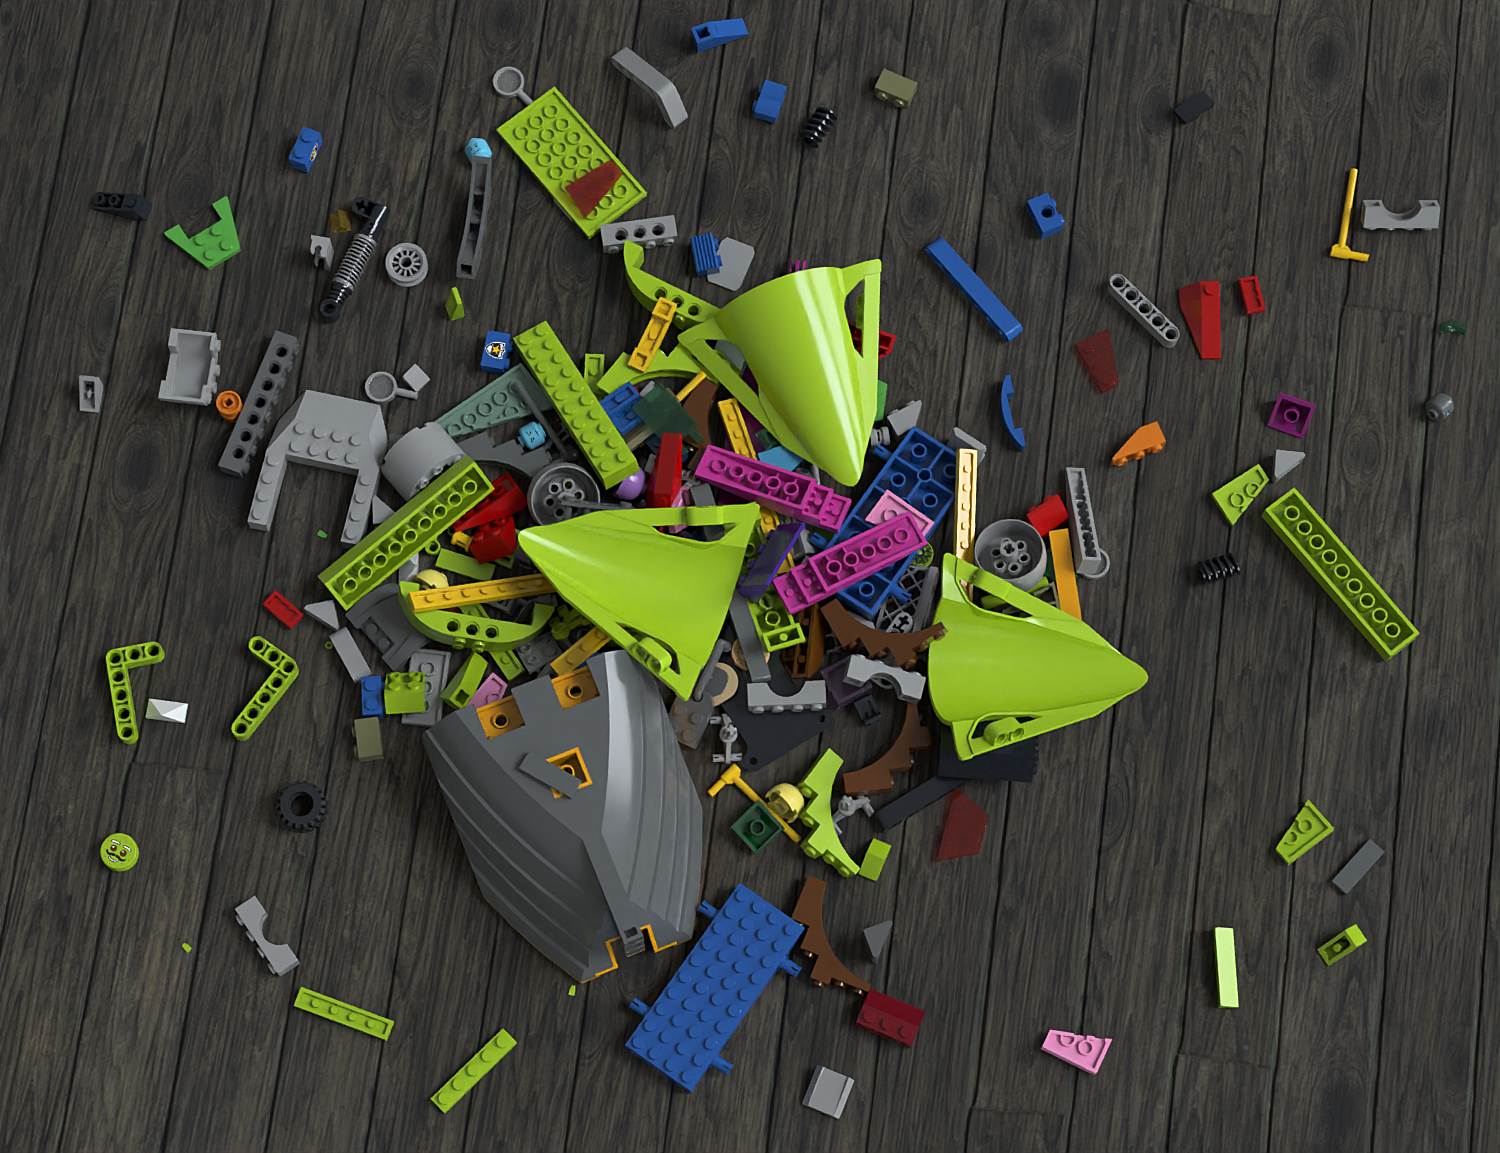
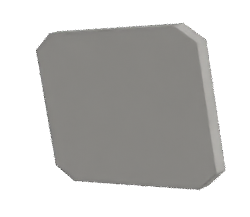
(736, 260)

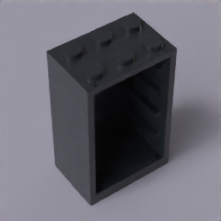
(1004, 763)

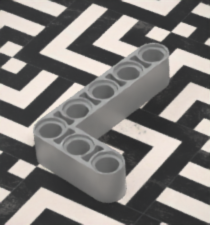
(653, 83)

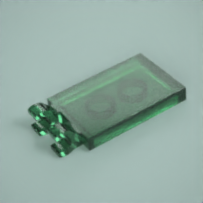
(665, 414)

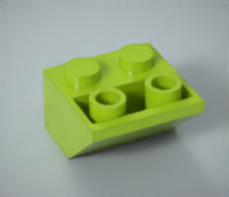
(405, 692)

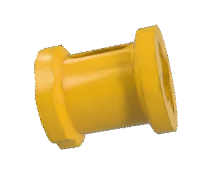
(462, 540)

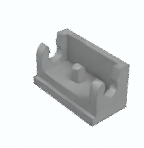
(323, 249)

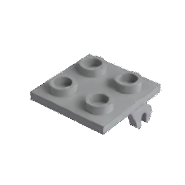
(539, 652)

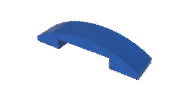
(1015, 435)

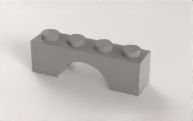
(1423, 216)
(907, 685)
(762, 698)
(253, 916)

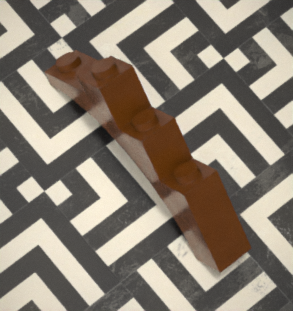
(699, 407)
(878, 643)
(877, 777)
(815, 942)

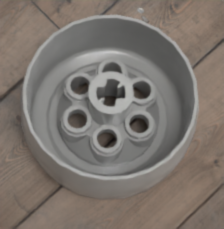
(559, 474)
(1007, 537)

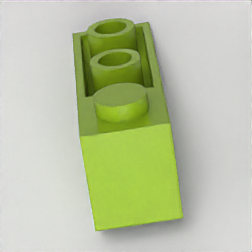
(465, 682)

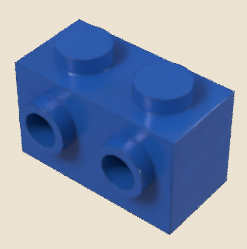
(372, 697)

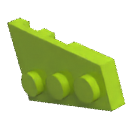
(1239, 493)
(1303, 834)

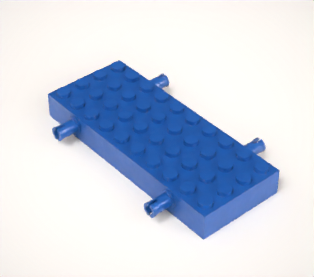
(922, 476)
(715, 988)

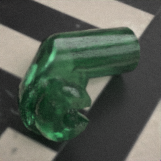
(1452, 325)

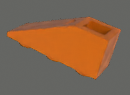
(1144, 440)

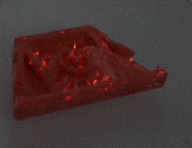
(963, 828)

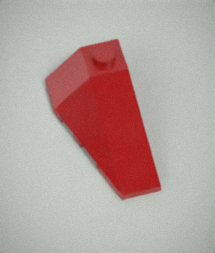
(1202, 312)

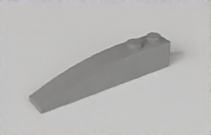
(1081, 522)

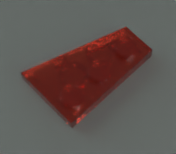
(593, 186)
(1099, 360)

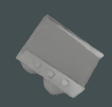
(962, 440)
(828, 1092)

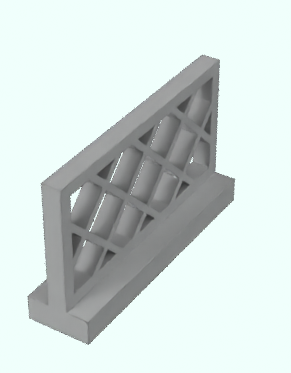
(924, 600)

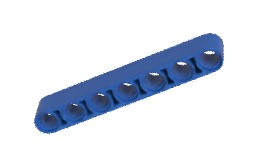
(974, 289)

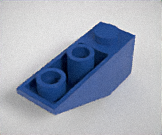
(717, 33)

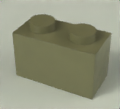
(895, 89)
(368, 739)

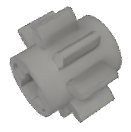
(546, 599)

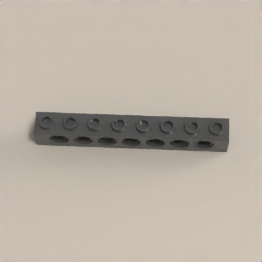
(280, 343)

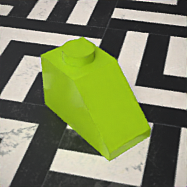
(1342, 944)

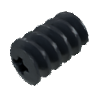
(817, 126)
(1218, 567)

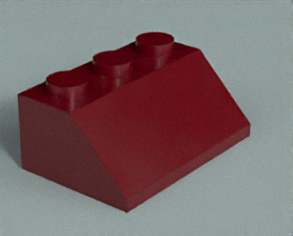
(890, 1018)

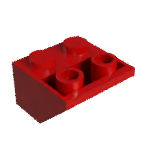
(1048, 516)
(494, 540)

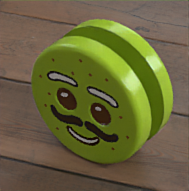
(119, 852)

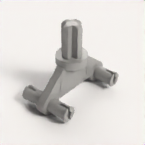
(727, 735)
(848, 807)

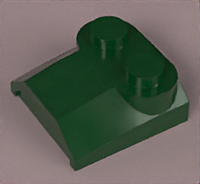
(756, 826)

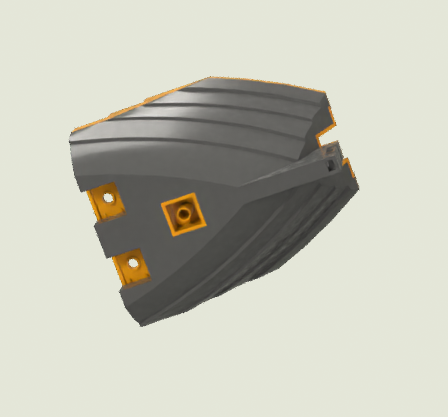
(589, 864)

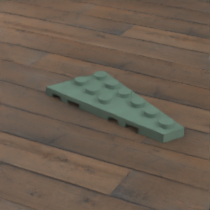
(495, 404)

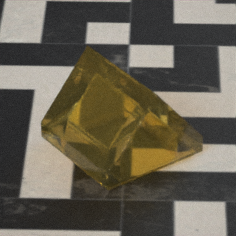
(340, 221)

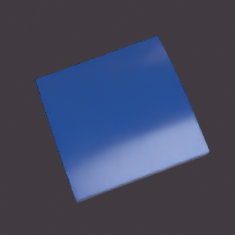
(619, 408)

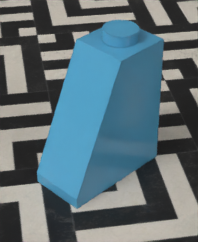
(782, 458)

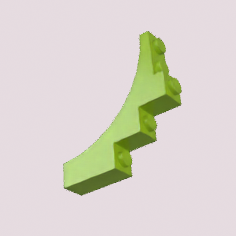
(679, 364)
(817, 814)

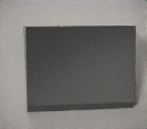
(874, 939)

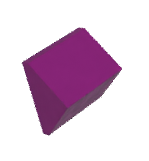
(1291, 415)

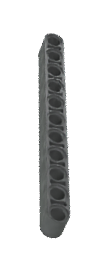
(738, 610)

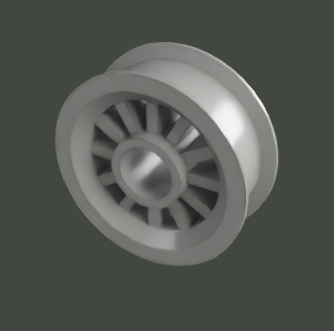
(413, 279)

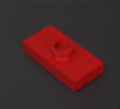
(1251, 295)
(283, 609)

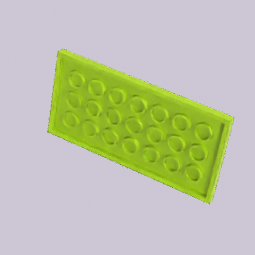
(563, 148)

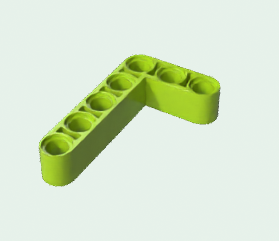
(123, 686)
(267, 688)

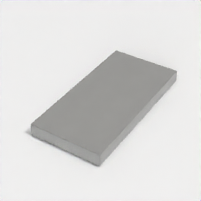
(436, 668)

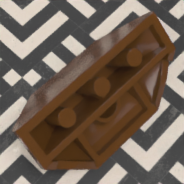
(806, 657)

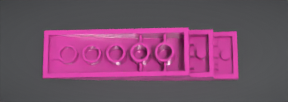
(774, 488)
(849, 562)

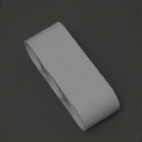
(350, 654)

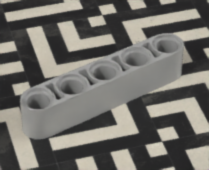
(1144, 319)

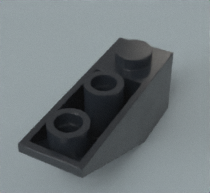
(123, 205)

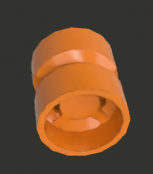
(229, 406)

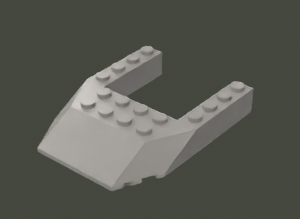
(328, 435)

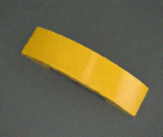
(653, 335)

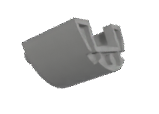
(191, 367)
(418, 458)

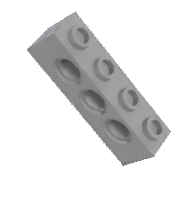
(647, 227)

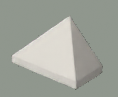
(409, 569)
(166, 710)

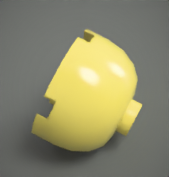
(430, 579)
(786, 801)

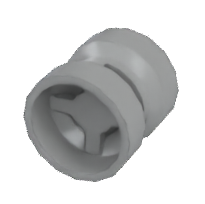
(883, 435)

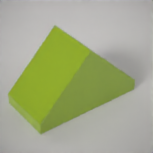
(874, 860)

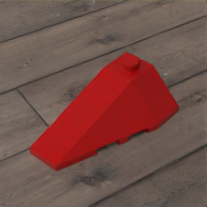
(666, 472)
(501, 502)

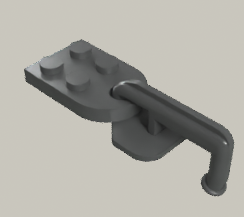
(691, 717)

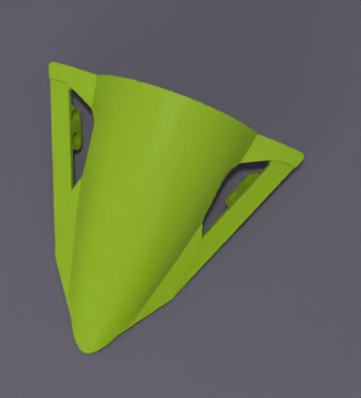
(809, 376)
(653, 582)
(1016, 666)

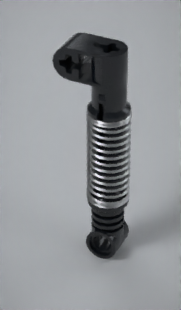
(364, 242)

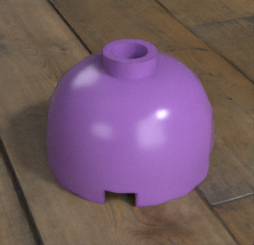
(631, 487)

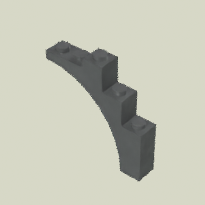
(476, 220)
(506, 456)

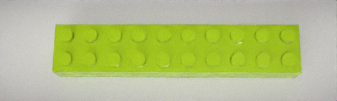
(576, 405)
(406, 532)
(1340, 574)

